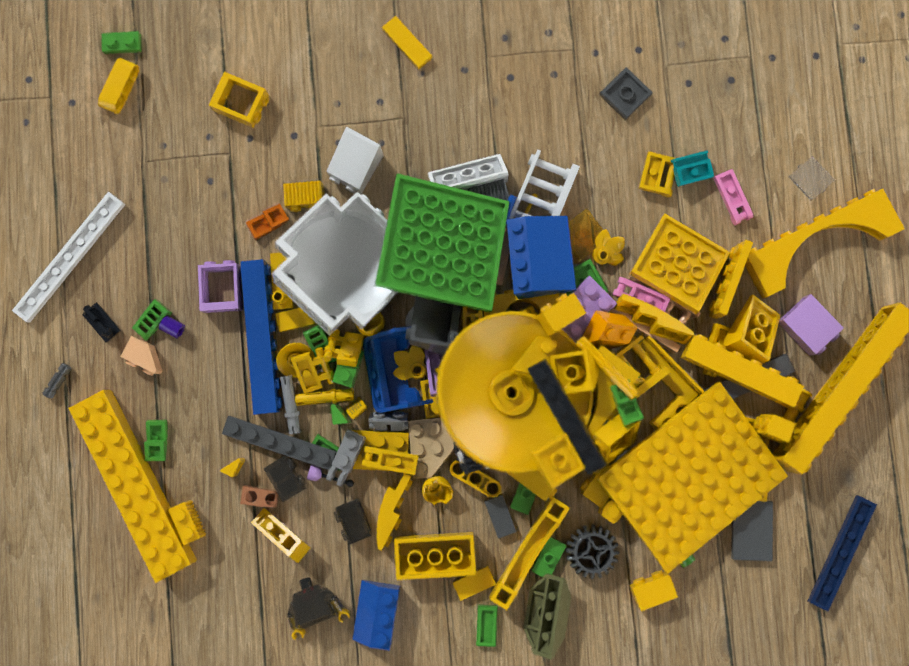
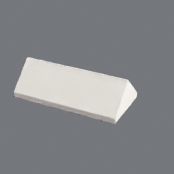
(471, 173)

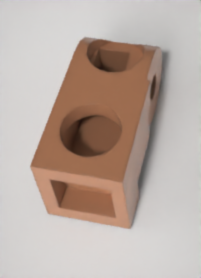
(259, 496)

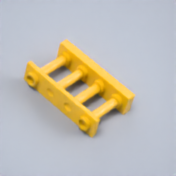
(657, 372)

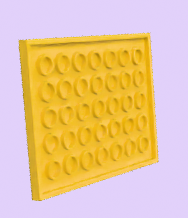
(692, 477)

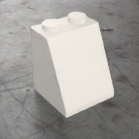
(354, 161)

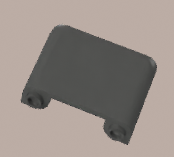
(433, 325)

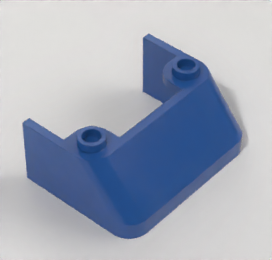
(387, 390)

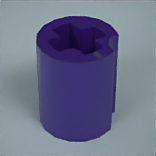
(172, 327)

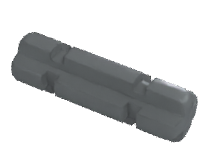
(57, 380)

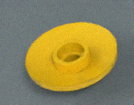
(284, 357)

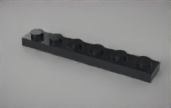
(567, 416)

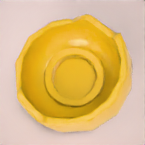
(374, 327)
(437, 490)

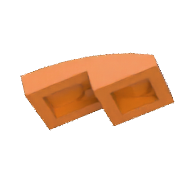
(267, 222)

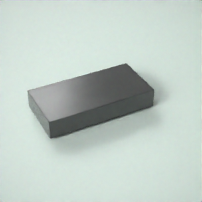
(500, 516)

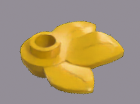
(610, 247)
(408, 361)

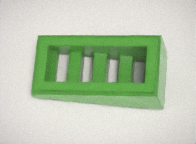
(156, 304)
(312, 331)

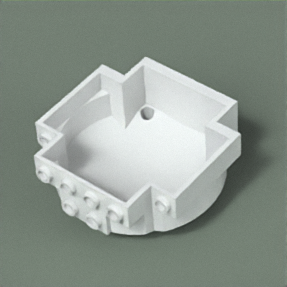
(335, 262)

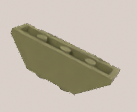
(547, 615)

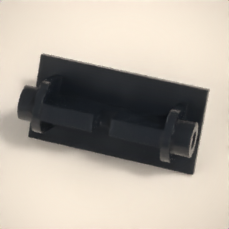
(100, 321)

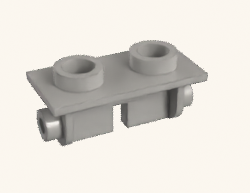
(397, 420)

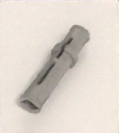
(290, 405)

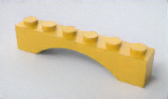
(528, 551)

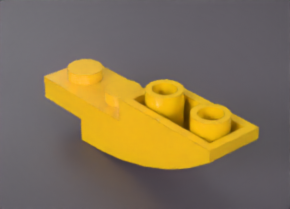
(388, 517)

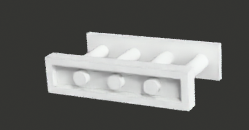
(560, 191)

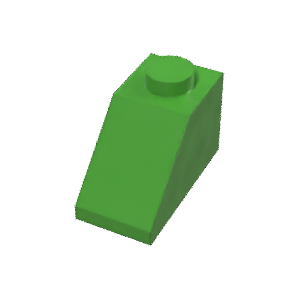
(347, 374)

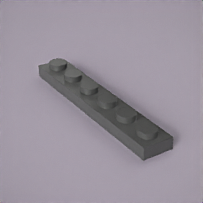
(279, 442)

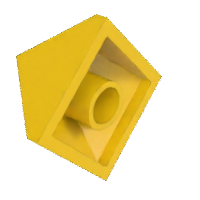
(575, 371)

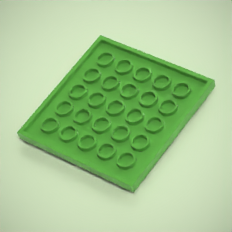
(442, 243)

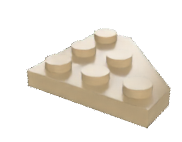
(431, 443)

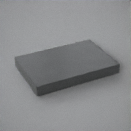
(753, 533)

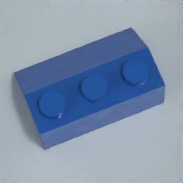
(376, 614)

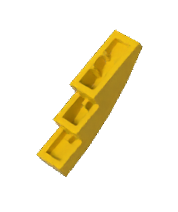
(660, 322)

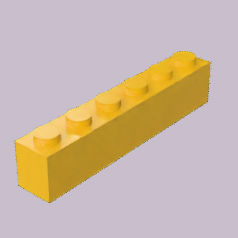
(742, 372)

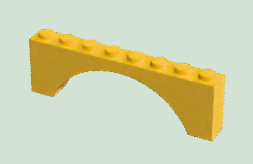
(870, 214)
(603, 410)

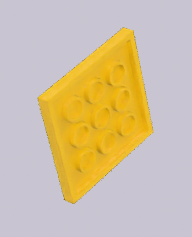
(680, 263)

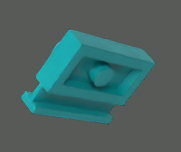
(692, 168)

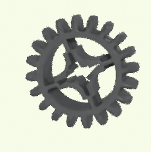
(601, 549)

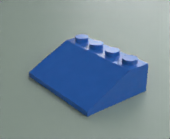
(540, 256)

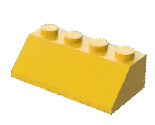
(434, 555)

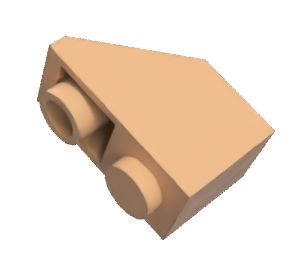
(142, 354)

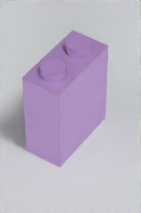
(810, 325)

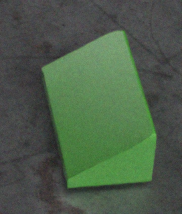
(339, 415)

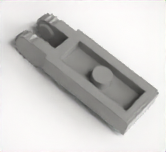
(346, 456)

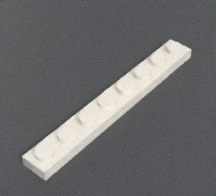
(68, 257)

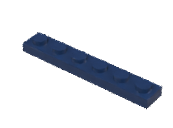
(842, 553)

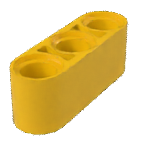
(118, 85)
(480, 486)

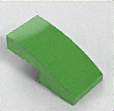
(627, 408)
(156, 442)

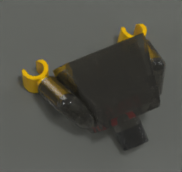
(312, 607)

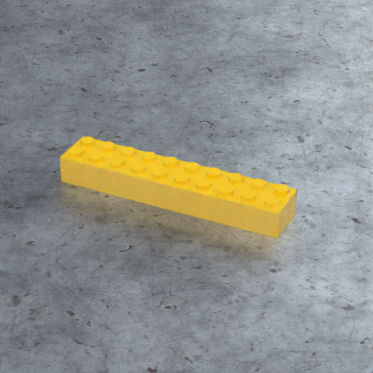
(844, 388)
(131, 484)

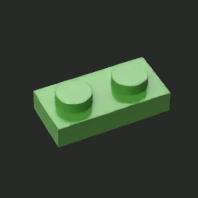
(121, 42)

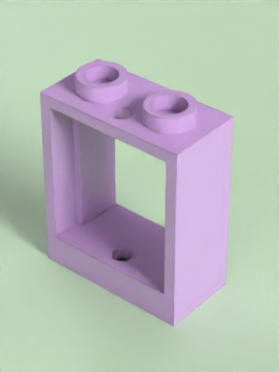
(209, 267)

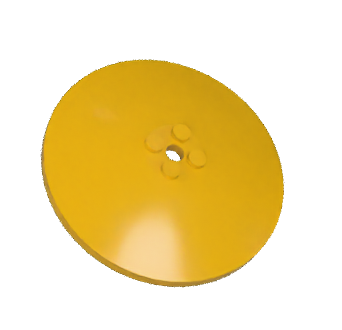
(474, 392)

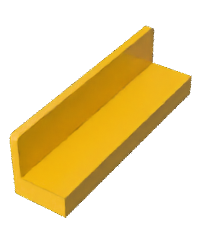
(677, 380)

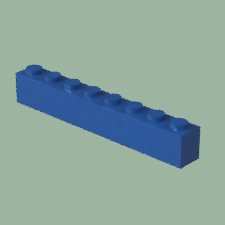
(260, 337)

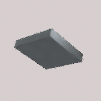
(626, 93)

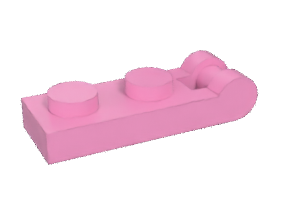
(733, 196)
(641, 292)

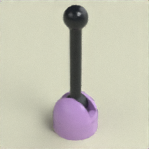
(315, 474)

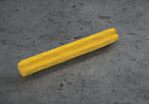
(608, 368)

